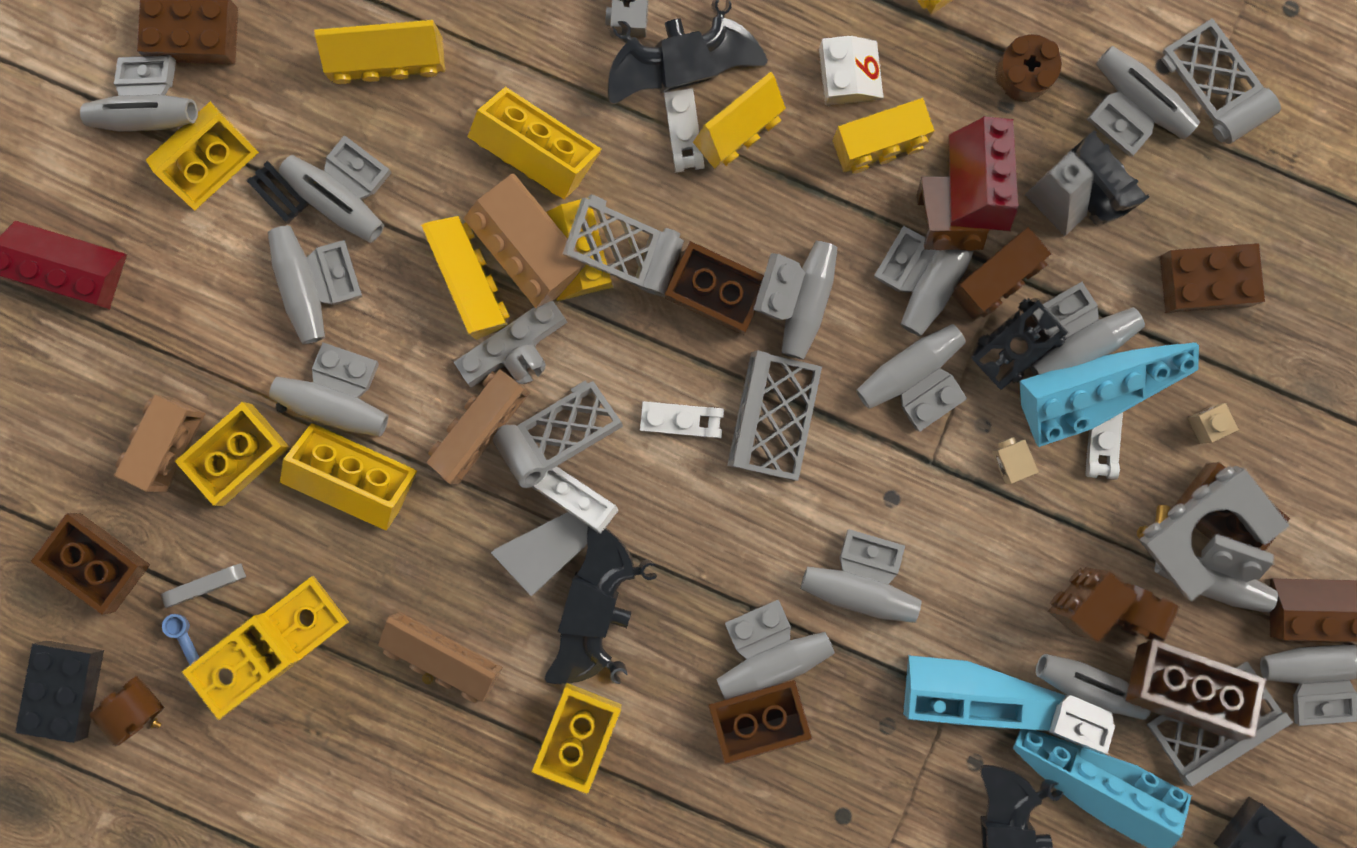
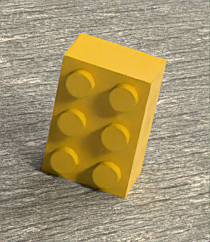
(883, 136)
(232, 454)
(577, 738)

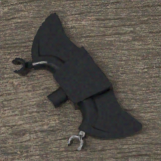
(682, 57)
(592, 609)
(1009, 809)

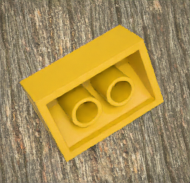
(741, 122)
(201, 156)
(589, 278)

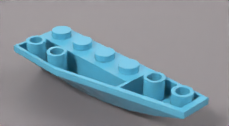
(1098, 390)
(975, 696)
(1109, 788)

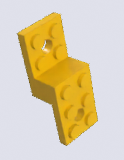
(265, 647)

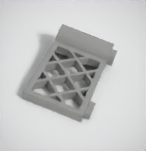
(1236, 116)
(658, 257)
(528, 460)

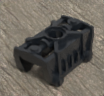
(1112, 188)
(1014, 328)

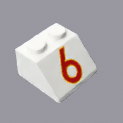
(850, 70)

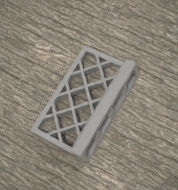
(750, 409)
(1227, 749)

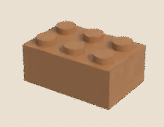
(158, 442)

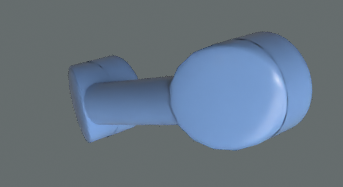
(177, 627)

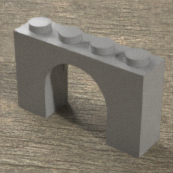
(1171, 539)

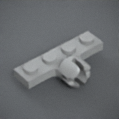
(513, 347)

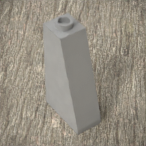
(1063, 193)
(543, 551)

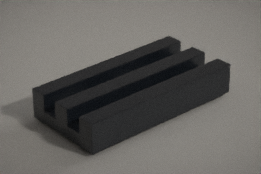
(261, 175)

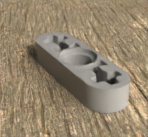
(203, 585)

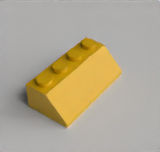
(380, 51)
(533, 142)
(465, 276)
(347, 476)

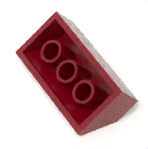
(983, 175)
(60, 264)

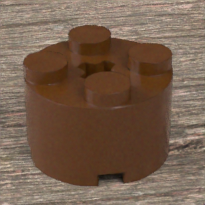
(1040, 56)
(1148, 615)
(126, 712)

